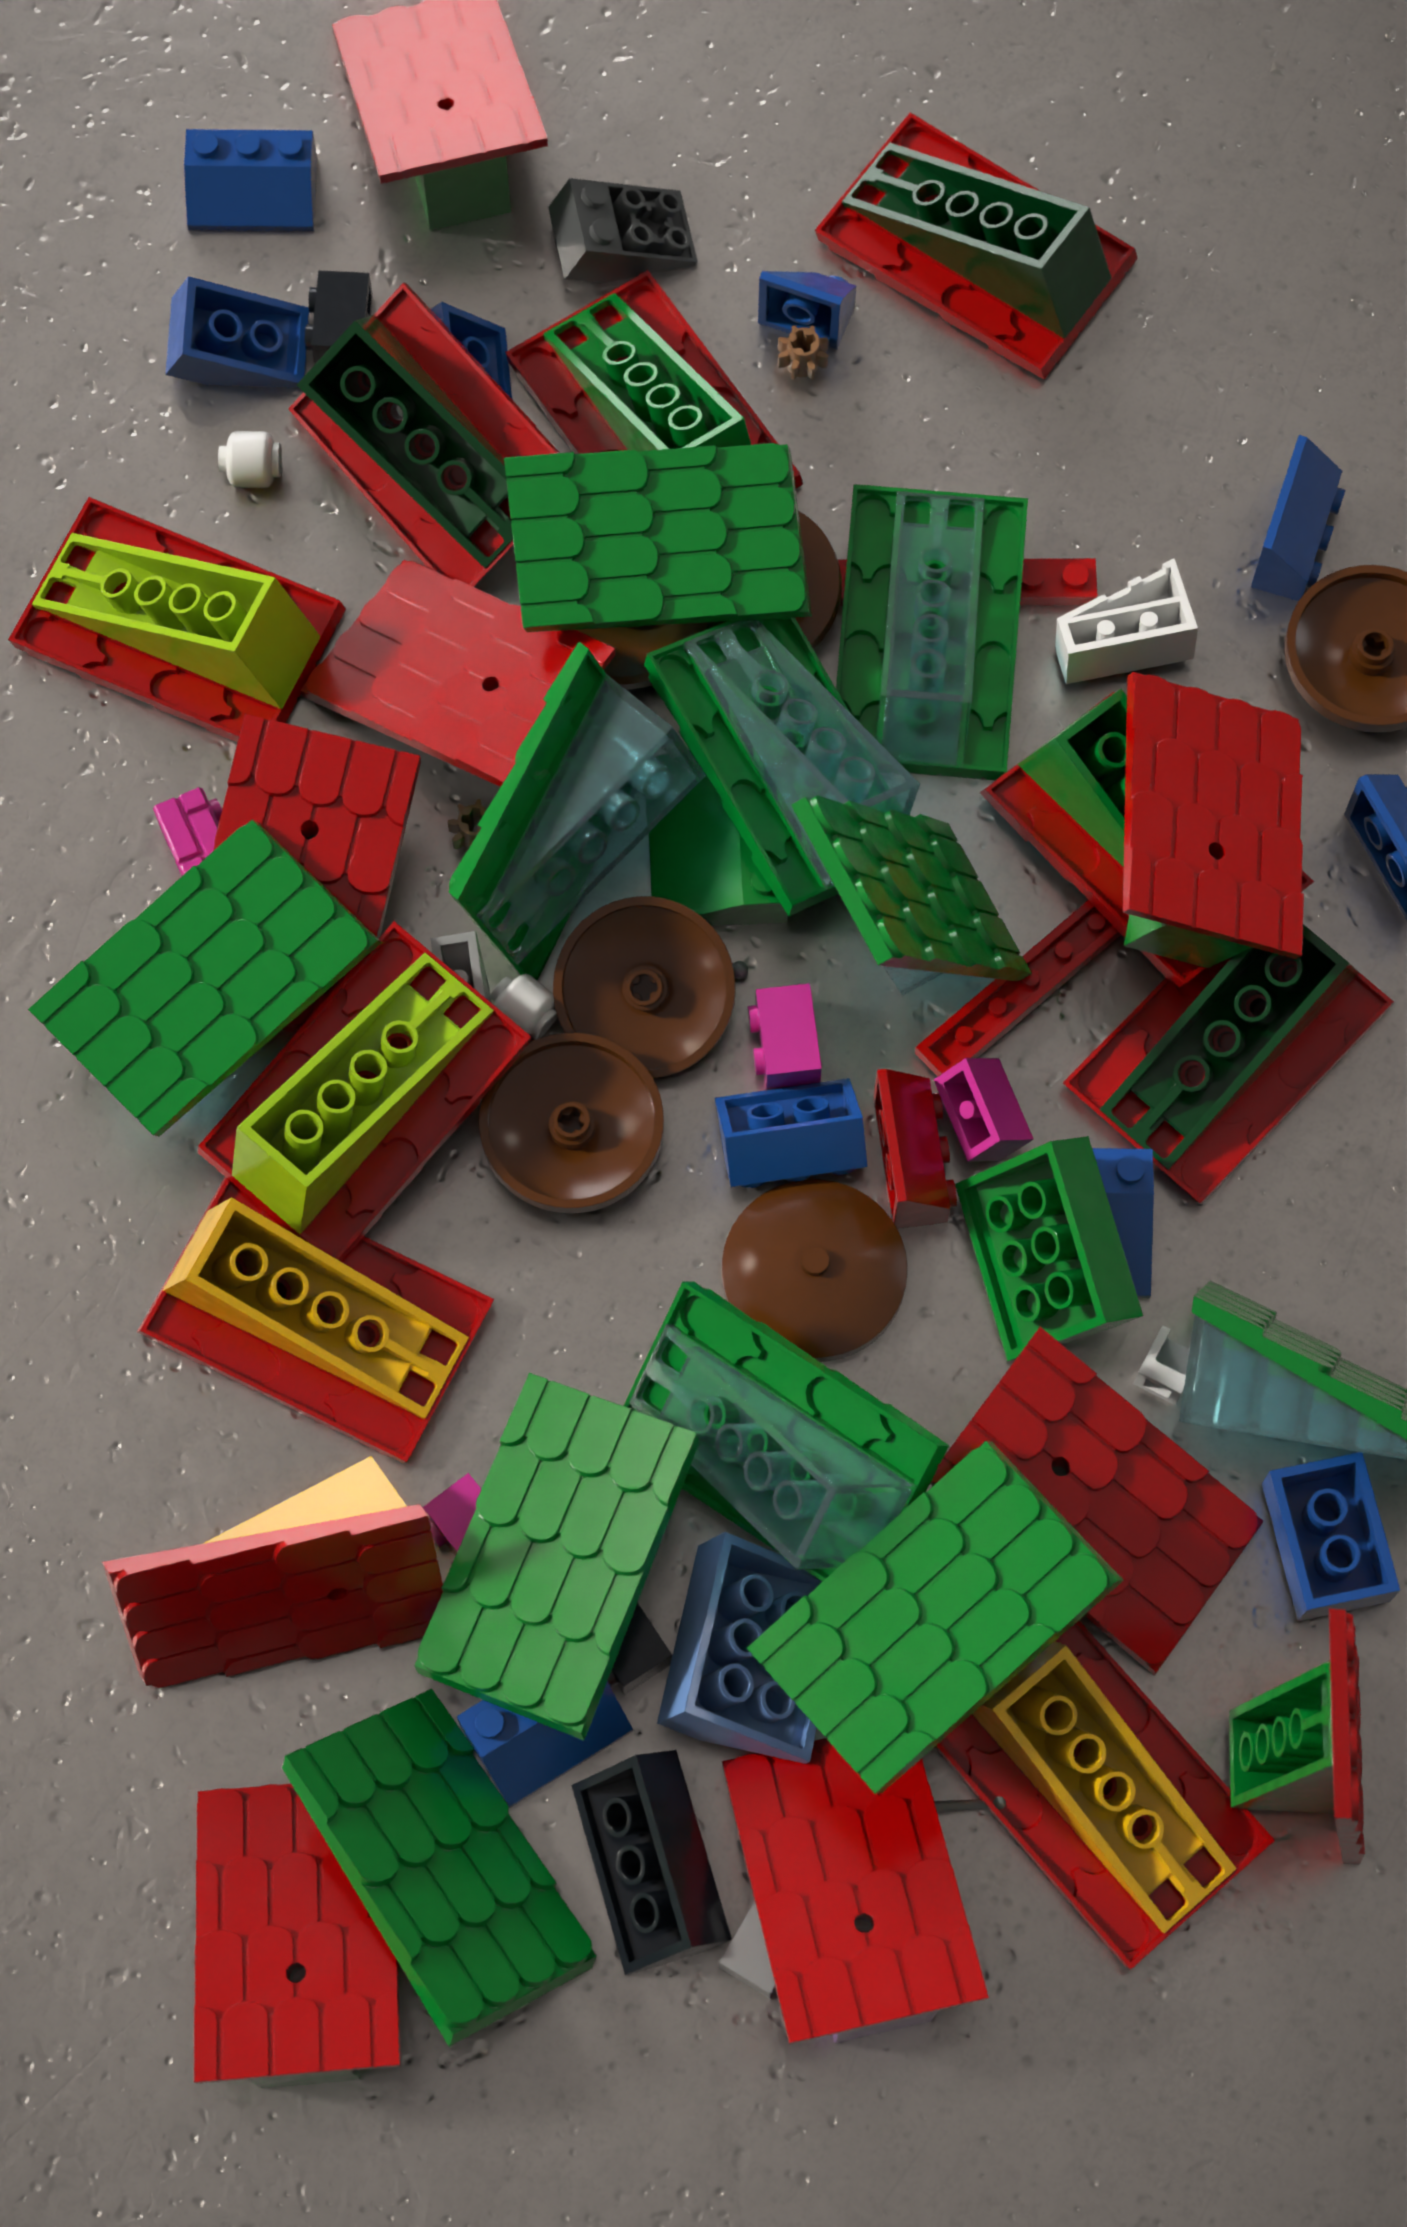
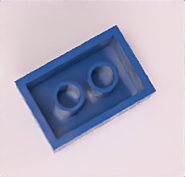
(1330, 1536)

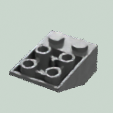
(619, 230)

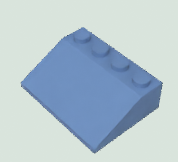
(713, 1680)

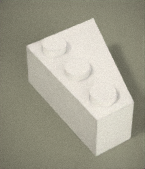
(1129, 630)

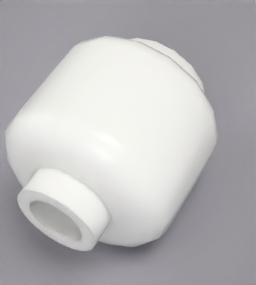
(250, 459)
(526, 1004)

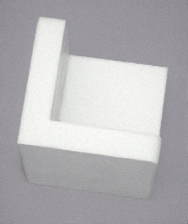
(1164, 1368)

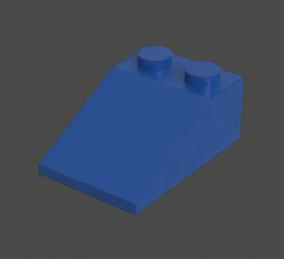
(235, 337)
(1130, 1193)

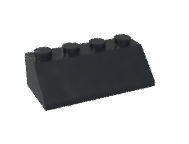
(651, 1861)

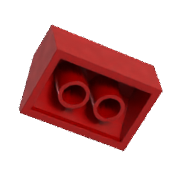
(913, 1149)

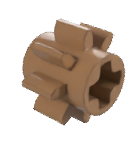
(802, 352)
(464, 826)

